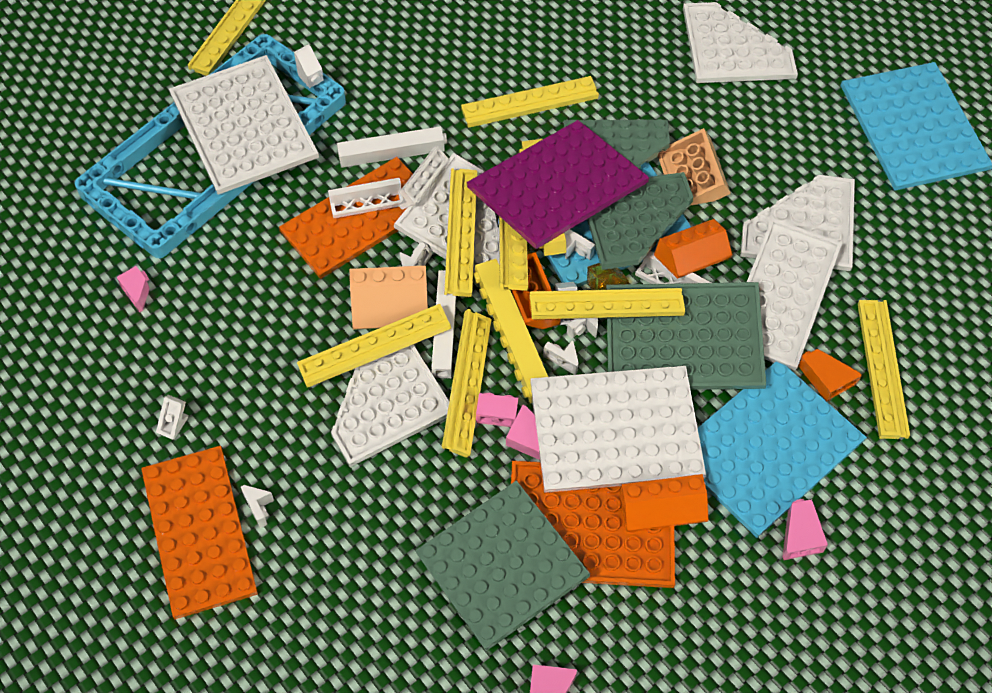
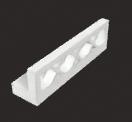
(422, 177)
(365, 194)
(660, 270)

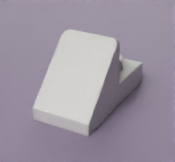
(577, 243)
(419, 257)
(579, 325)
(564, 358)
(171, 417)
(257, 500)

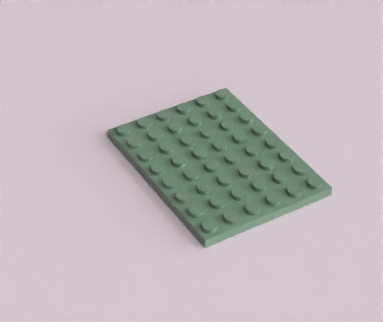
(714, 339)

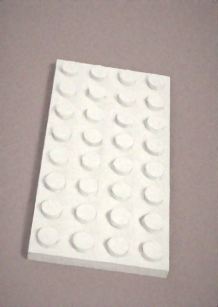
(792, 279)

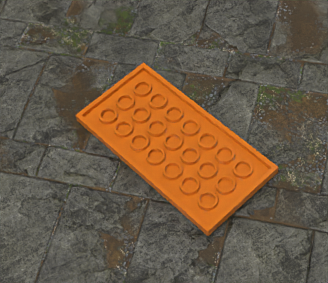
(334, 242)
(198, 532)

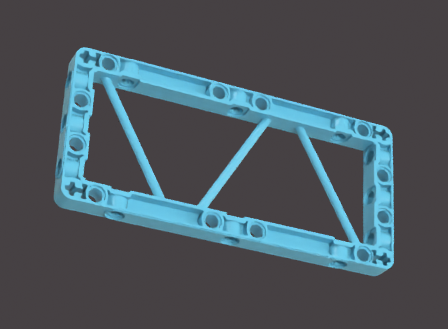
(205, 204)

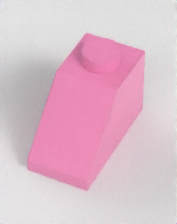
(135, 286)

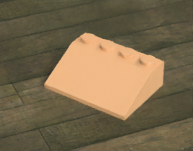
(701, 166)
(386, 295)

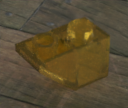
(599, 279)

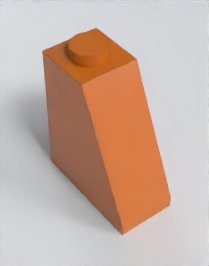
(827, 373)

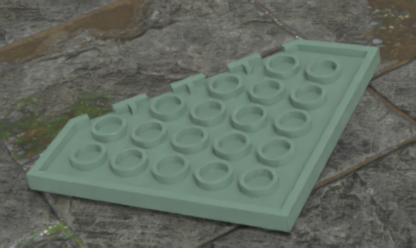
(634, 139)
(636, 222)

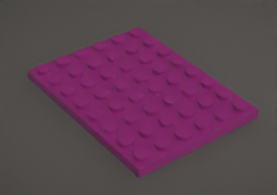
(557, 183)

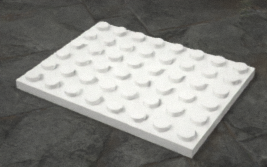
(243, 124)
(615, 428)

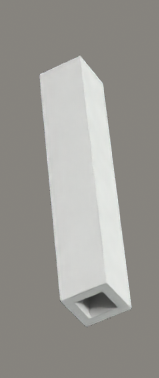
(390, 146)
(444, 342)

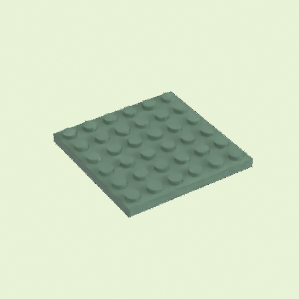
(502, 565)

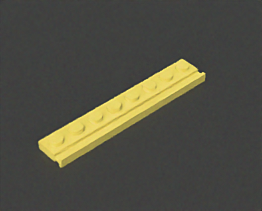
(224, 36)
(529, 101)
(460, 234)
(512, 258)
(606, 303)
(373, 345)
(883, 370)
(466, 383)

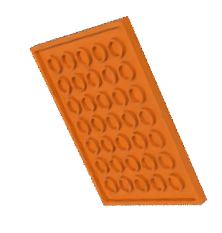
(597, 534)

